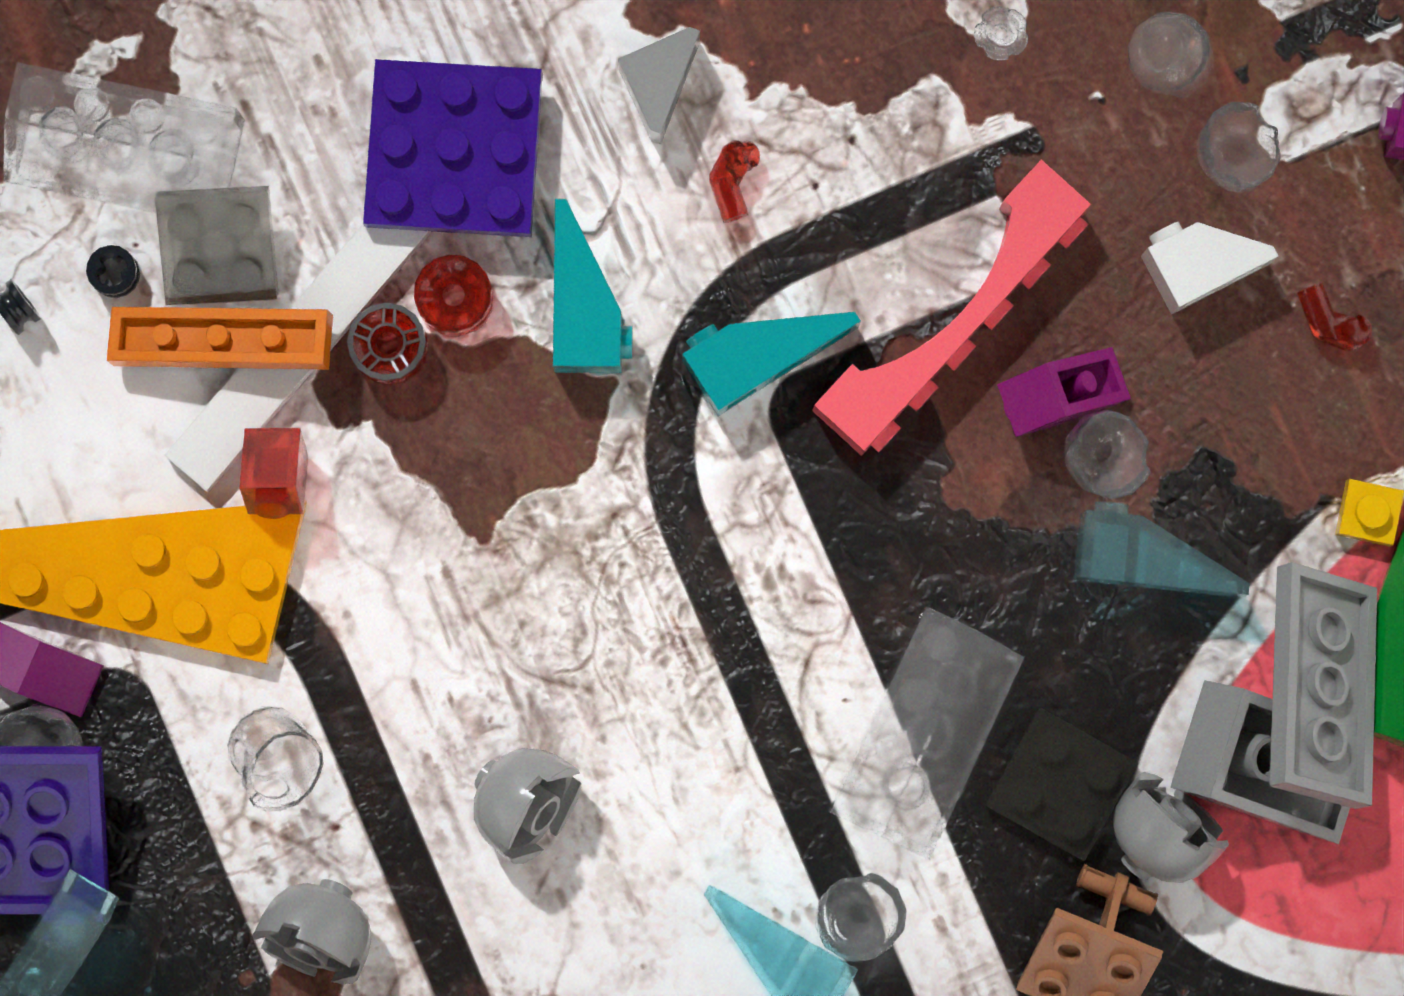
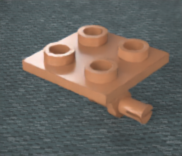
(1092, 958)

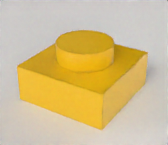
(1369, 512)

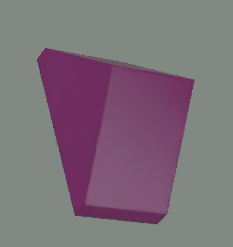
(46, 671)

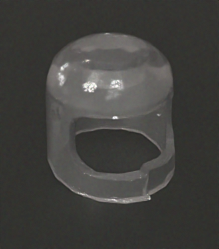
(245, 750)

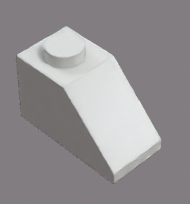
(1200, 261)

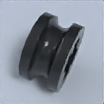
(96, 268)
(16, 307)

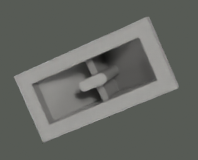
(657, 78)

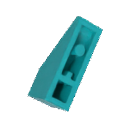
(585, 314)
(752, 355)

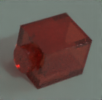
(273, 471)

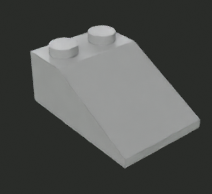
(1230, 759)

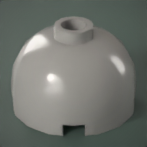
(523, 799)
(1165, 833)
(315, 929)

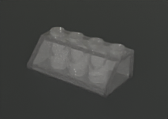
(114, 139)
(926, 733)

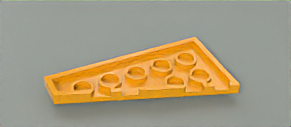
(170, 576)

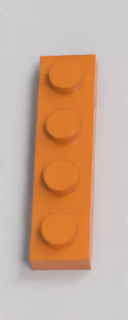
(220, 337)

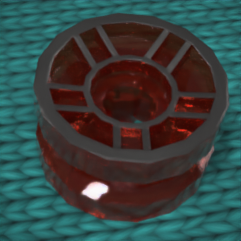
(381, 322)

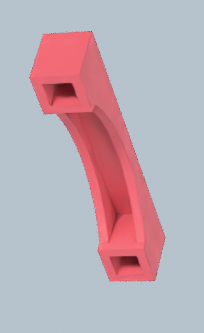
(867, 402)

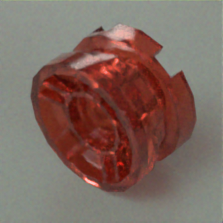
(442, 276)

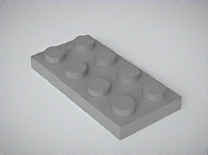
(1323, 686)

